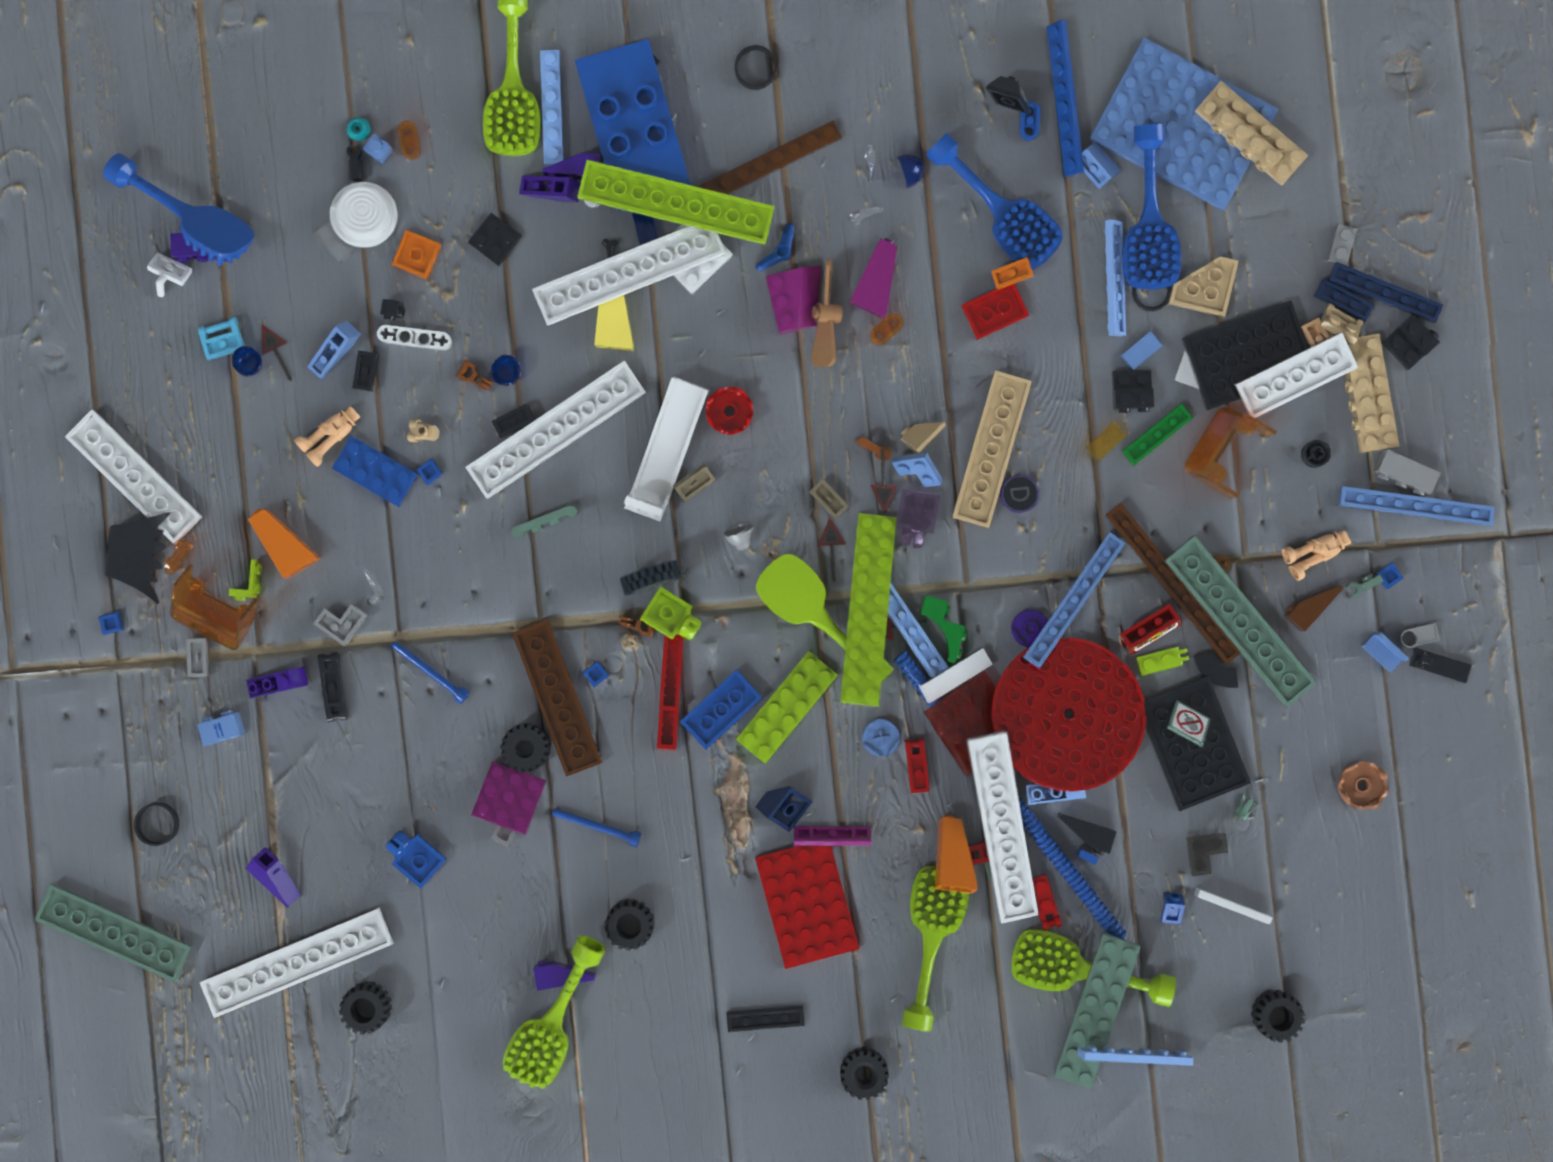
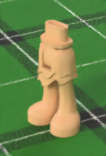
(335, 427)
(1323, 548)

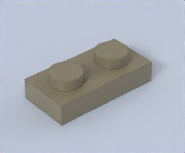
(694, 482)
(829, 499)

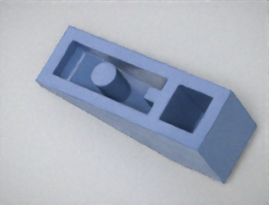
(333, 349)

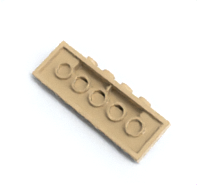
(1251, 133)
(1370, 396)

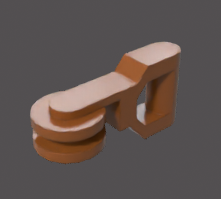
(484, 384)
(868, 445)
(625, 622)

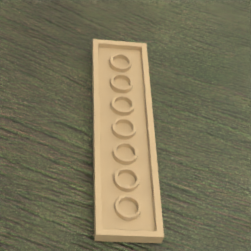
(991, 449)

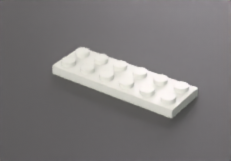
(1296, 375)

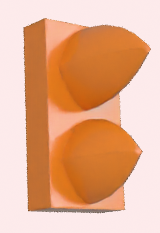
(1012, 273)

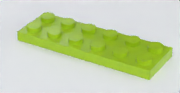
(786, 707)

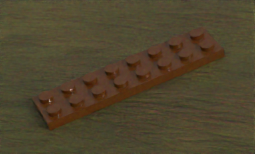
(557, 697)

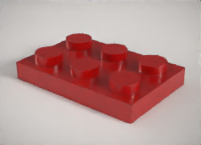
(994, 311)

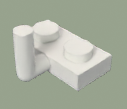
(168, 269)

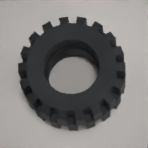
(624, 940)
(376, 996)
(1289, 1026)

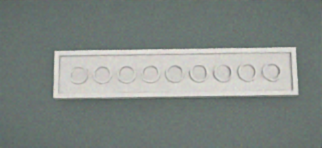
(626, 272)
(555, 430)
(1002, 826)
(296, 962)

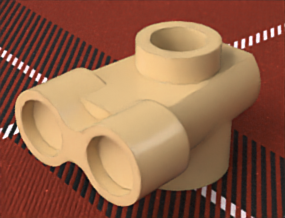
(421, 431)

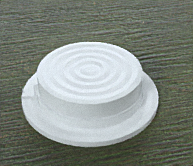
(363, 214)

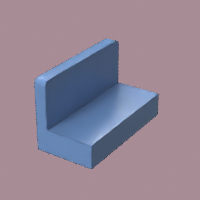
(1098, 165)
(1384, 651)

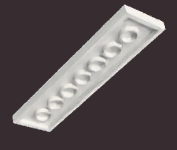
(133, 475)

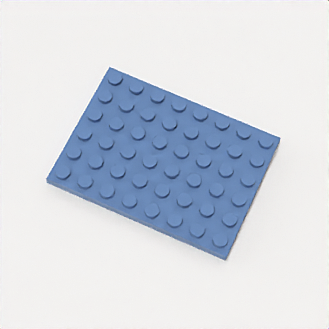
(1168, 91)

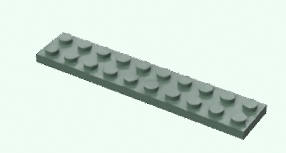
(1240, 621)

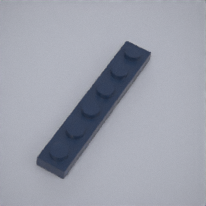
(1385, 292)

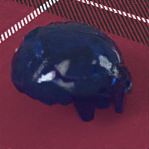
(506, 370)

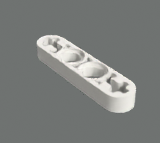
(414, 337)

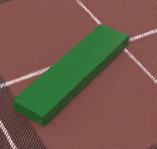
(1157, 434)

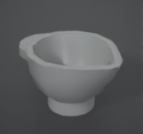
(739, 535)

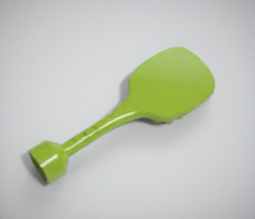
(511, 111)
(799, 597)
(936, 916)
(1055, 963)
(540, 1043)

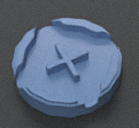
(881, 737)

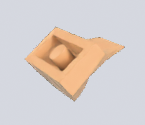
(1314, 333)

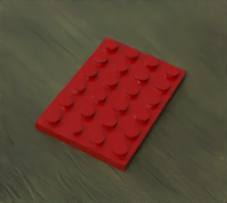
(806, 904)

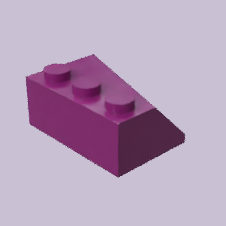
(793, 297)

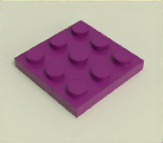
(508, 798)

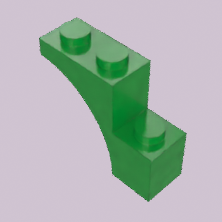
(954, 633)

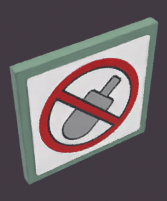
(1189, 723)

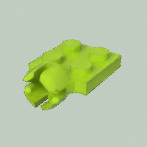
(671, 615)

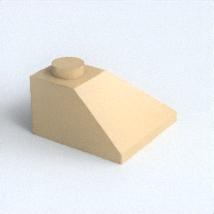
(920, 435)

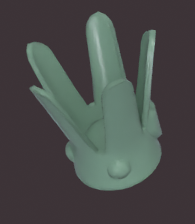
(1246, 810)

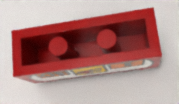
(1150, 629)

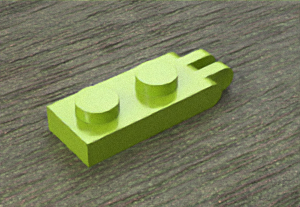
(1161, 660)

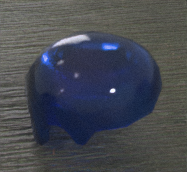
(246, 361)

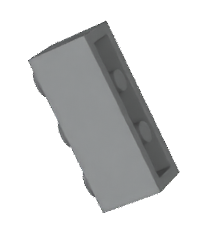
(1406, 473)

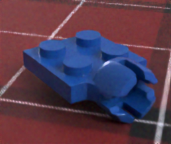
(414, 857)

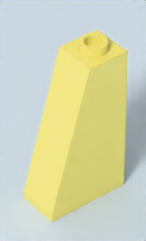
(613, 326)

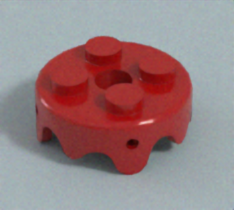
(729, 397)

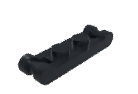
(332, 687)

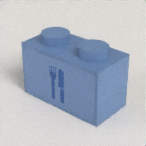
(221, 728)

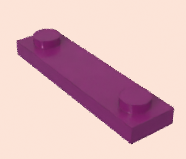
(832, 835)

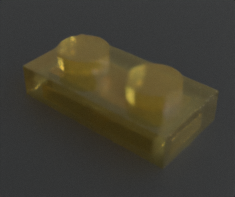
(1106, 441)

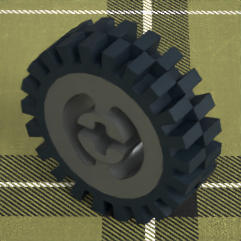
(650, 577)

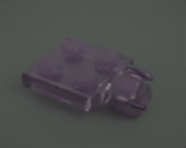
(916, 516)

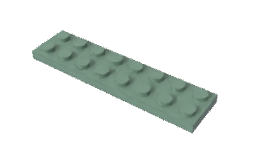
(113, 932)
(1097, 1008)

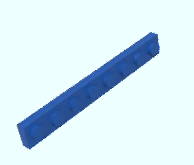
(1065, 98)

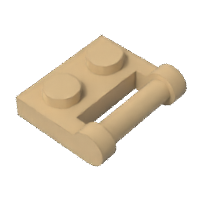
(1339, 322)

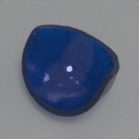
(912, 169)

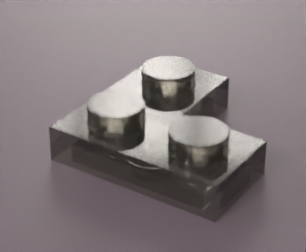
(1200, 848)

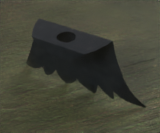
(131, 552)

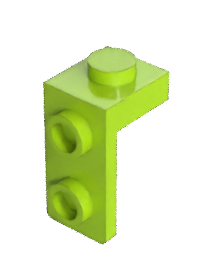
(254, 586)

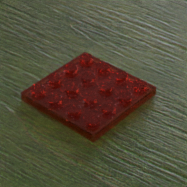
(963, 716)

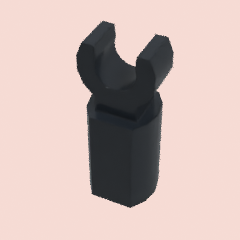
(355, 164)

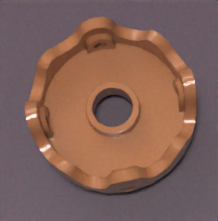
(1375, 788)

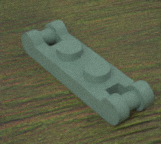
(538, 523)

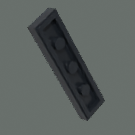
(765, 1019)

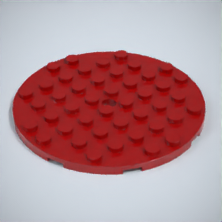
(1079, 750)

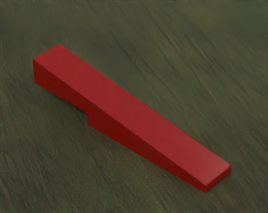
(670, 693)

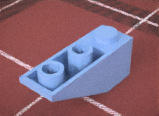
(1037, 794)

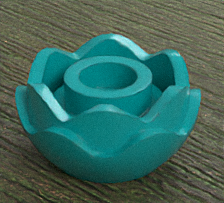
(360, 134)

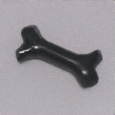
(610, 245)

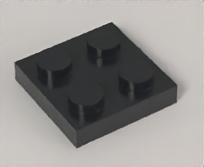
(495, 239)

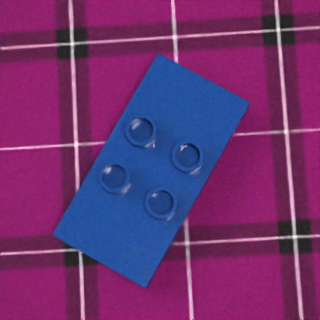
(631, 112)

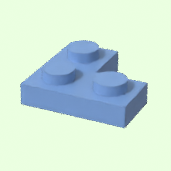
(918, 464)

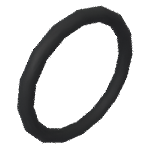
(1151, 308)

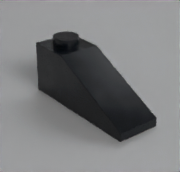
(1094, 835)

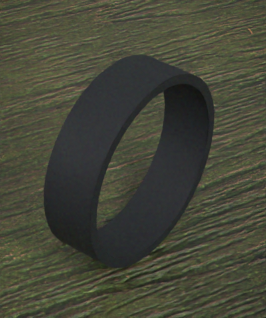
(757, 48)
(137, 824)

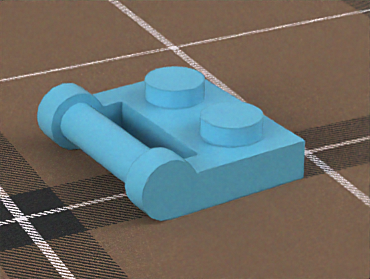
(222, 344)

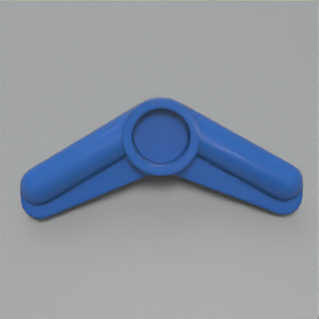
(781, 252)

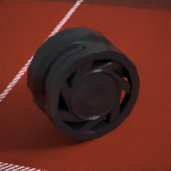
(1315, 453)

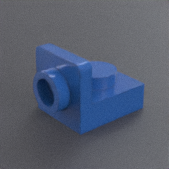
(1172, 908)

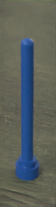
(459, 694)
(631, 837)

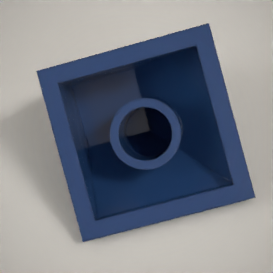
(783, 806)

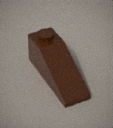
(1307, 610)

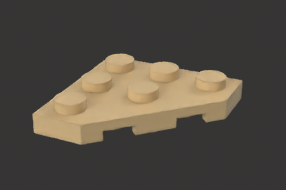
(1207, 288)

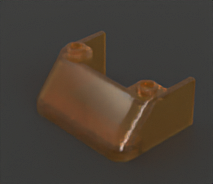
(1204, 457)
(209, 615)

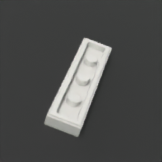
(955, 675)
(1232, 906)

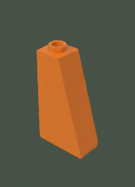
(283, 545)
(953, 858)

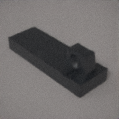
(1440, 665)

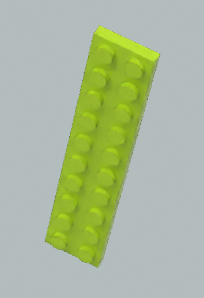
(676, 202)
(868, 610)

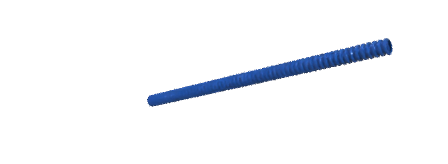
(1037, 831)

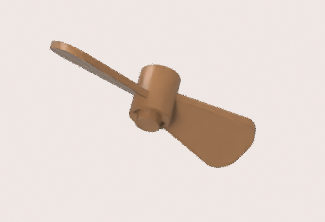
(826, 315)

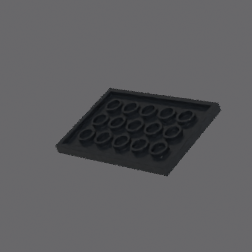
(1241, 350)
(1189, 769)

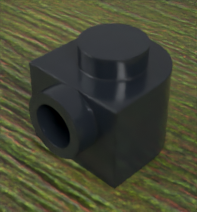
(392, 309)

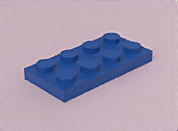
(374, 471)
(721, 709)

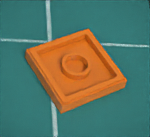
(416, 254)

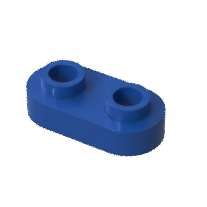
(1030, 122)

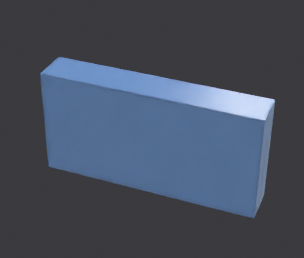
(1141, 350)

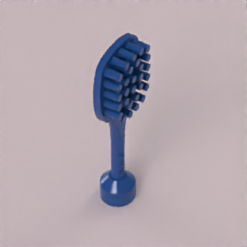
(1019, 225)
(204, 226)
(1151, 245)

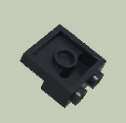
(1411, 341)
(1132, 390)

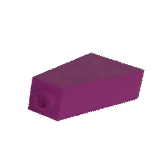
(875, 284)

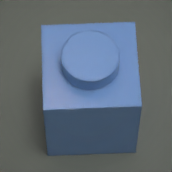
(378, 149)

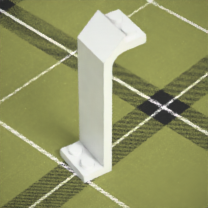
(666, 448)

